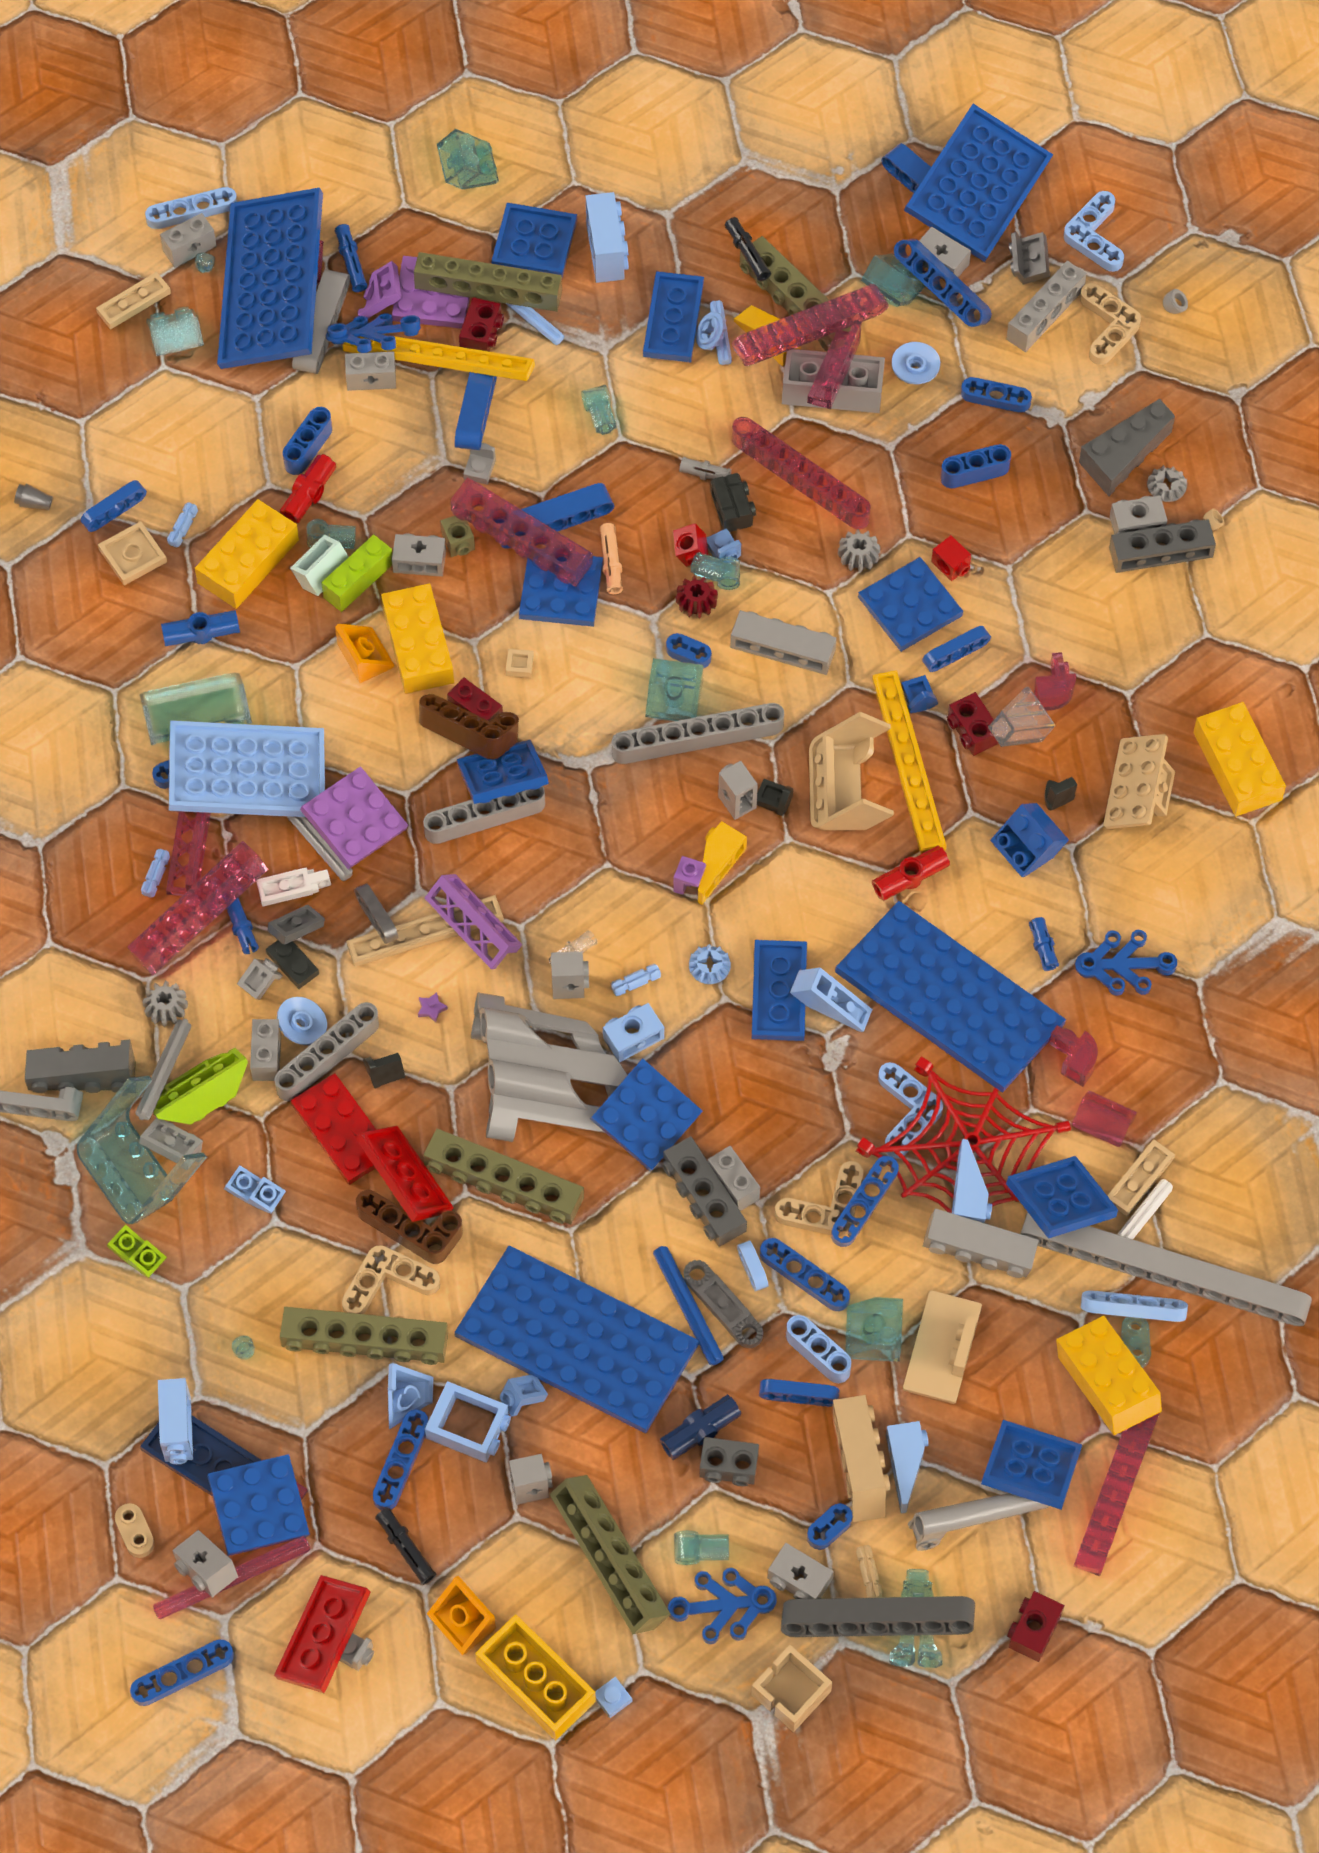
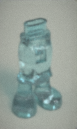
(903, 1655)

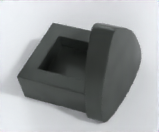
(1059, 793)
(774, 796)
(384, 1069)

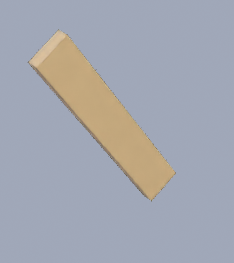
(412, 935)

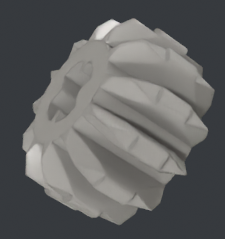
(859, 550)
(155, 1005)

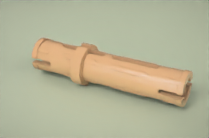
(612, 568)

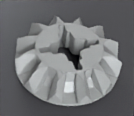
(1158, 488)

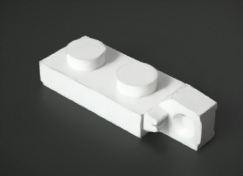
(291, 885)

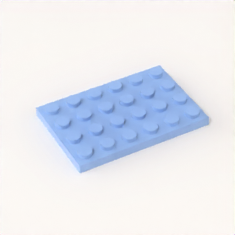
(244, 768)

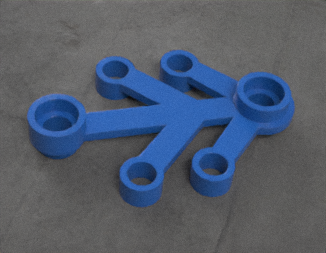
(383, 324)
(1122, 963)
(726, 1603)

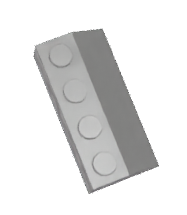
(859, 390)

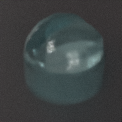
(204, 262)
(243, 1347)

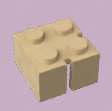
(793, 1690)

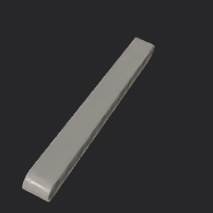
(1177, 1272)

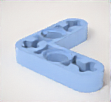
(1087, 233)
(913, 1103)

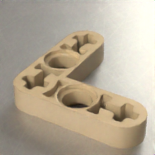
(1116, 320)
(828, 1214)
(387, 1269)

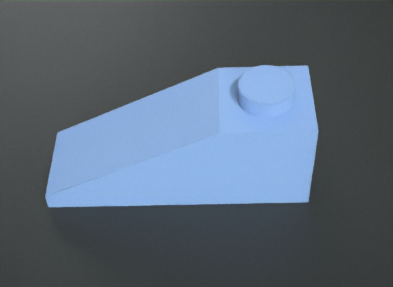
(829, 997)
(970, 1192)
(906, 1451)

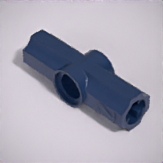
(700, 1425)

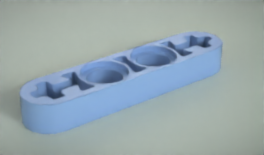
(190, 204)
(1134, 1306)

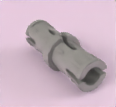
(688, 466)

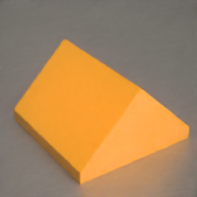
(363, 651)
(462, 1616)

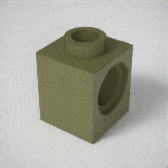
(455, 527)

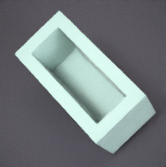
(319, 563)

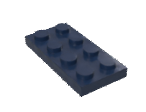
(210, 1454)

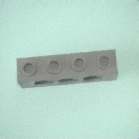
(1046, 306)

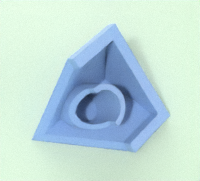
(407, 1392)

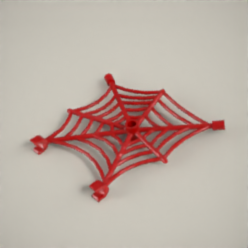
(925, 1068)

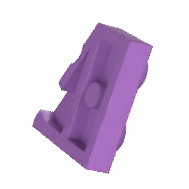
(382, 290)

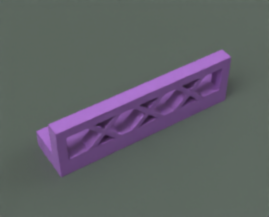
(478, 913)

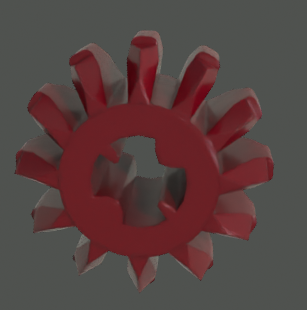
(696, 597)

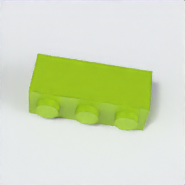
(357, 573)

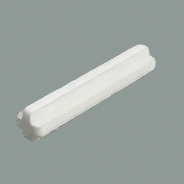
(1146, 1209)

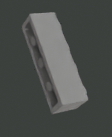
(783, 642)
(980, 1243)

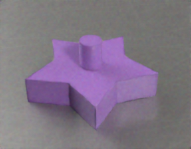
(431, 1007)

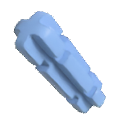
(182, 524)
(155, 873)
(635, 979)

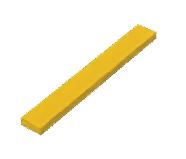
(455, 358)
(908, 761)

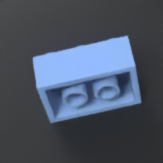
(606, 237)

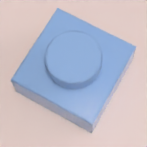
(612, 1697)

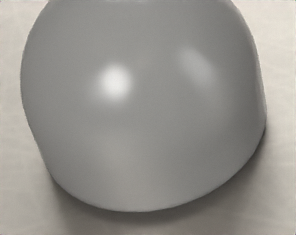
(1170, 303)

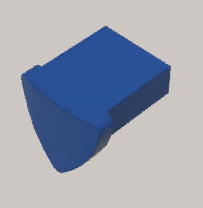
(919, 694)

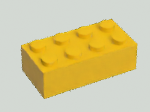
(246, 553)
(417, 638)
(1239, 759)
(1109, 1375)
(535, 1677)

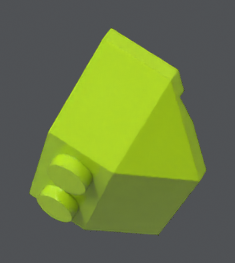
(202, 1088)

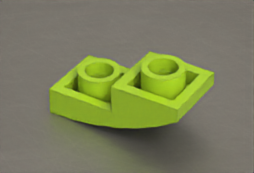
(136, 1251)

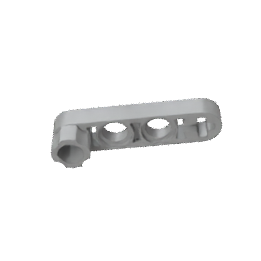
(64, 1107)

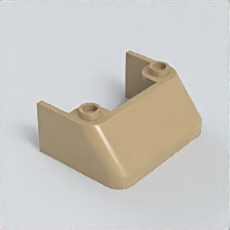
(837, 776)

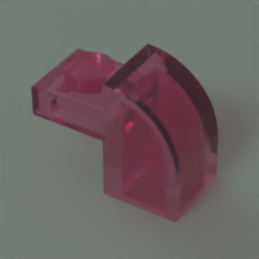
(1057, 689)
(1081, 1054)

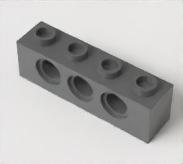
(1127, 558)
(688, 1155)

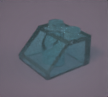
(893, 280)
(674, 690)
(874, 1329)

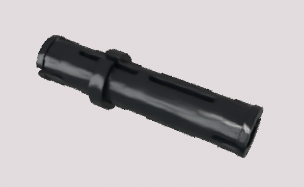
(743, 241)
(399, 1537)

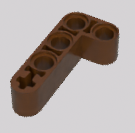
(477, 734)
(397, 1230)

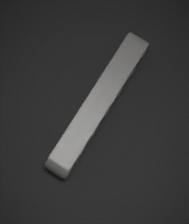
(688, 741)

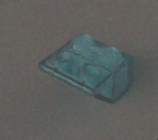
(467, 161)
(174, 331)

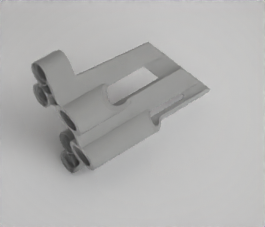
(534, 1077)

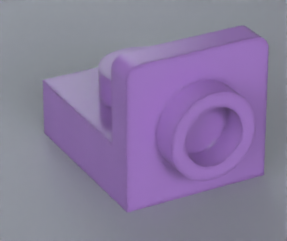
(688, 874)

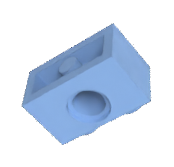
(628, 1044)

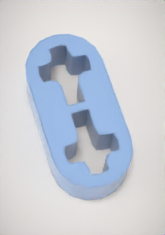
(752, 1265)

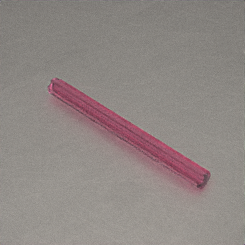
(244, 1571)

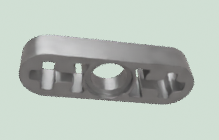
(376, 913)

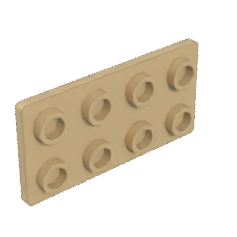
(1139, 782)
(942, 1347)

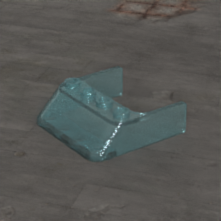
(125, 1168)

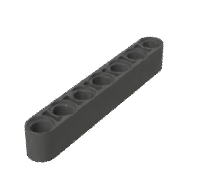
(878, 1616)

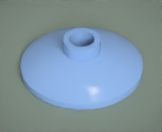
(917, 355)
(307, 1014)

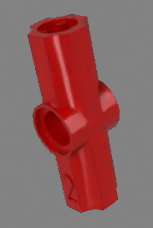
(308, 488)
(924, 867)

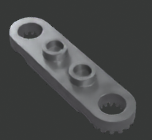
(723, 1304)

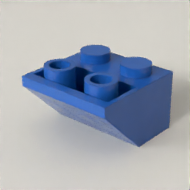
(1029, 839)

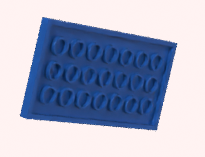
(270, 278)
(950, 996)
(577, 1339)

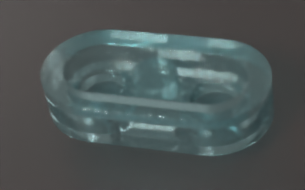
(1137, 1339)

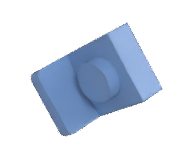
(723, 545)
(522, 1392)

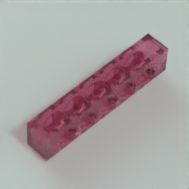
(473, 494)
(197, 908)

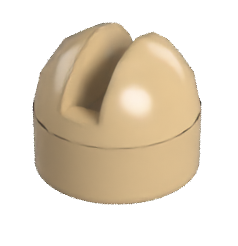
(1215, 519)

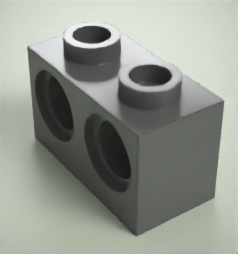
(730, 1453)

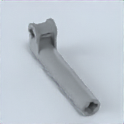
(933, 1524)

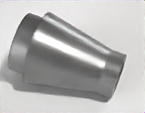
(30, 497)

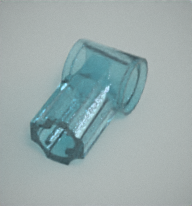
(598, 404)
(343, 534)
(724, 570)
(692, 1547)

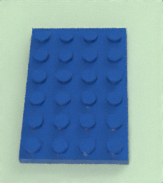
(978, 182)

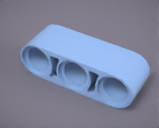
(822, 1361)

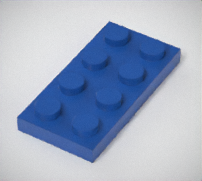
(673, 317)
(775, 1010)

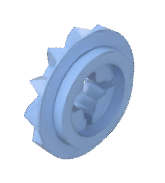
(713, 323)
(701, 972)

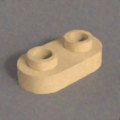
(133, 1529)

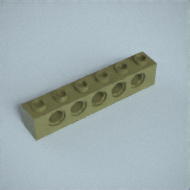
(488, 281)
(793, 284)
(520, 1174)
(297, 1320)
(610, 1554)

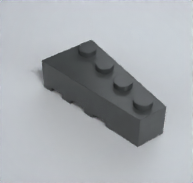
(1125, 446)
(80, 1067)

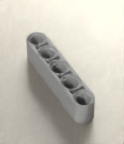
(328, 305)
(477, 822)
(324, 1062)

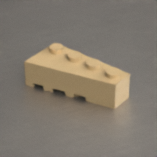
(861, 1458)

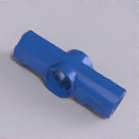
(186, 630)

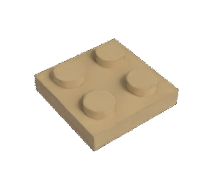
(132, 553)

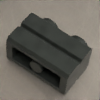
(732, 502)

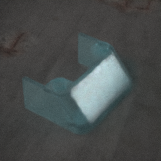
(196, 701)

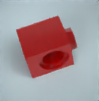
(689, 542)
(951, 558)

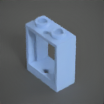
(175, 1420)
(434, 1427)

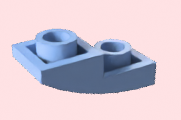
(254, 1190)

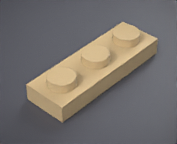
(133, 300)
(1140, 1177)

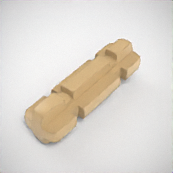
(869, 1572)

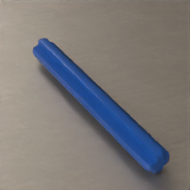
(688, 1305)

